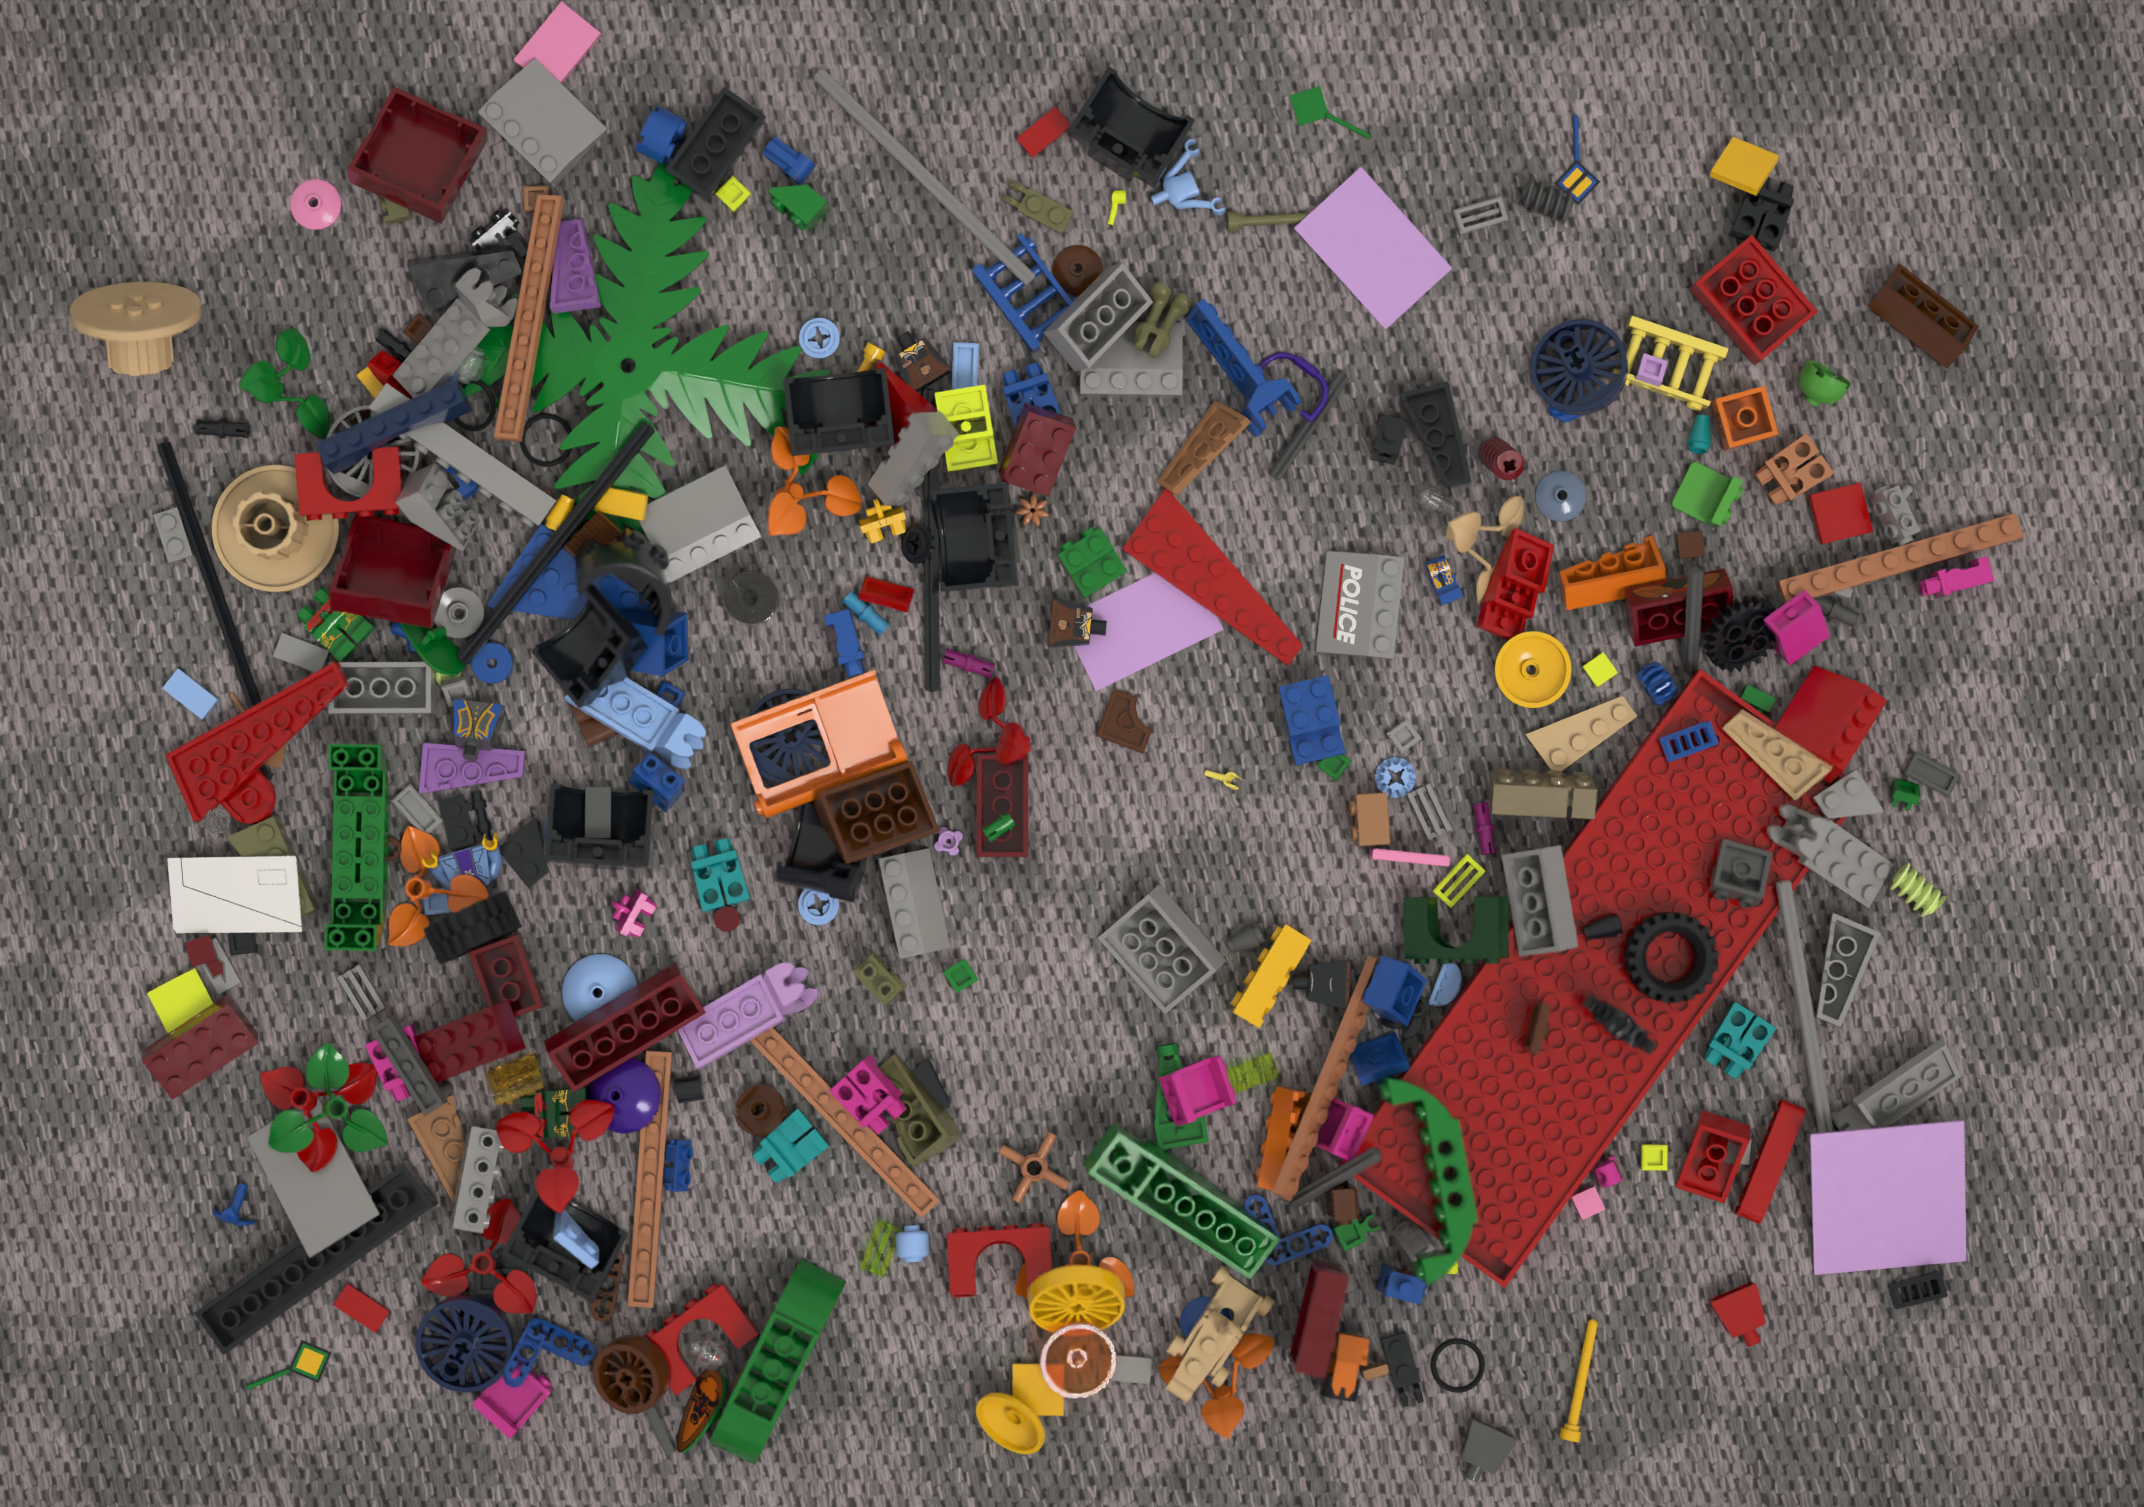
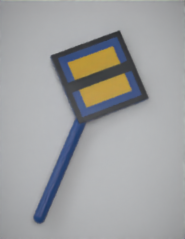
(1577, 178)

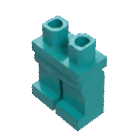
(716, 869)
(1739, 1038)
(785, 1152)

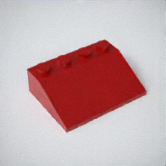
(1753, 300)
(1830, 717)

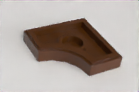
(1122, 724)

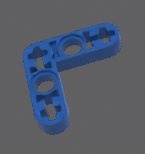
(1281, 1256)
(538, 1342)

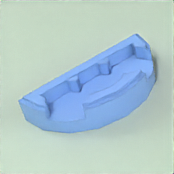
(1447, 985)

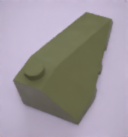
(925, 1125)

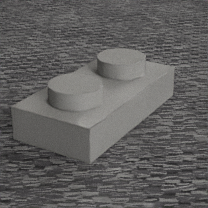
(173, 535)

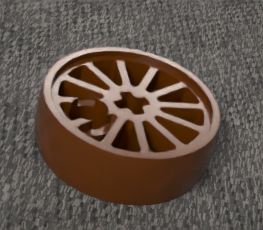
(631, 1374)

